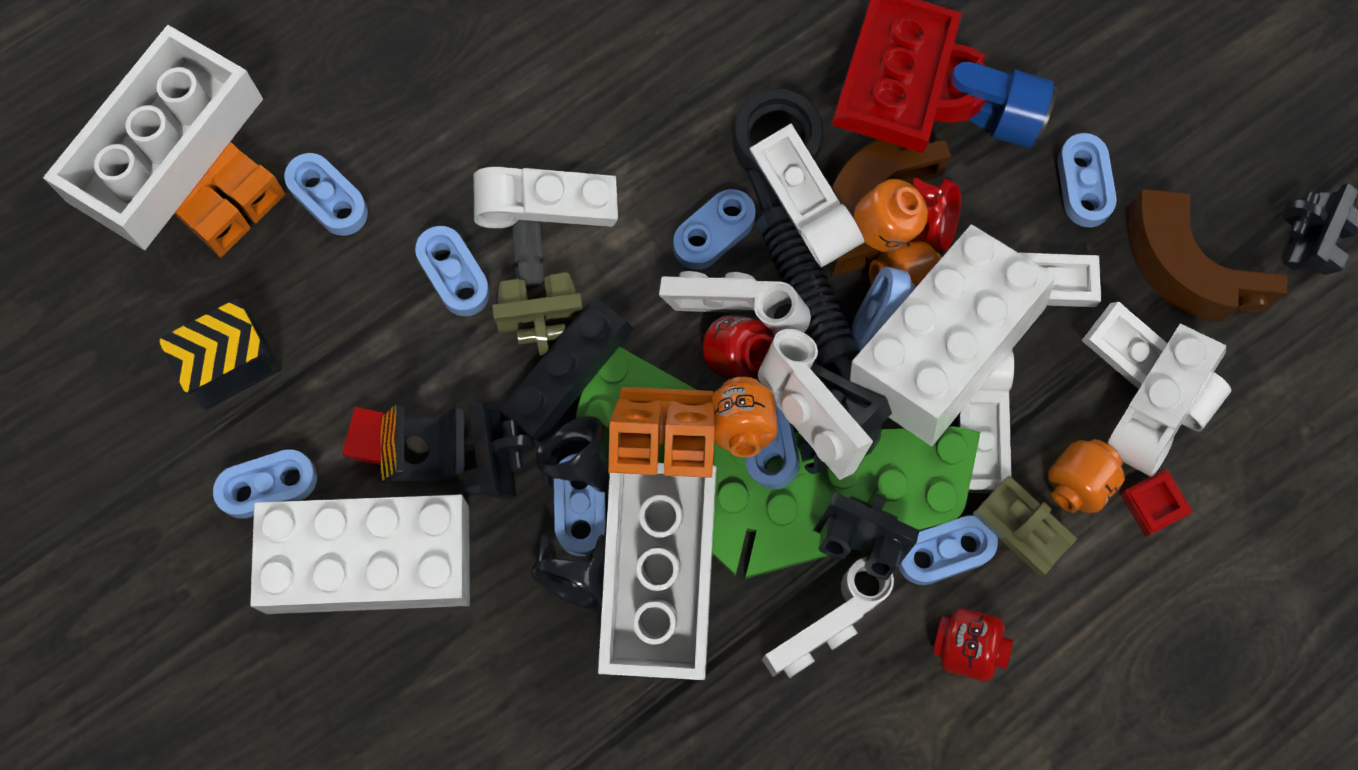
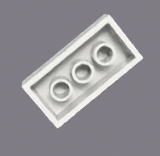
(155, 137)
(952, 332)
(360, 554)
(657, 575)

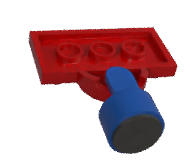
(915, 74)

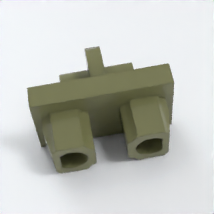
(537, 318)
(1025, 526)

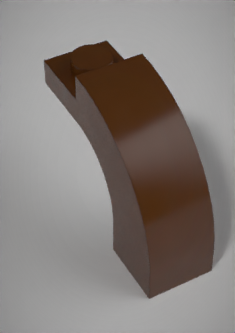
(871, 167)
(1181, 272)

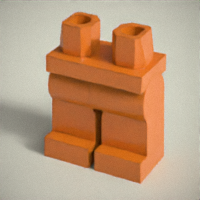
(239, 182)
(662, 417)

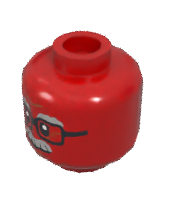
(736, 346)
(972, 644)

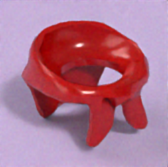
(943, 213)

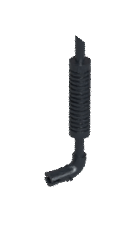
(802, 272)

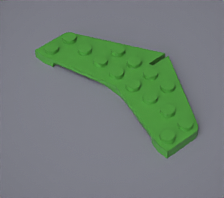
(919, 480)

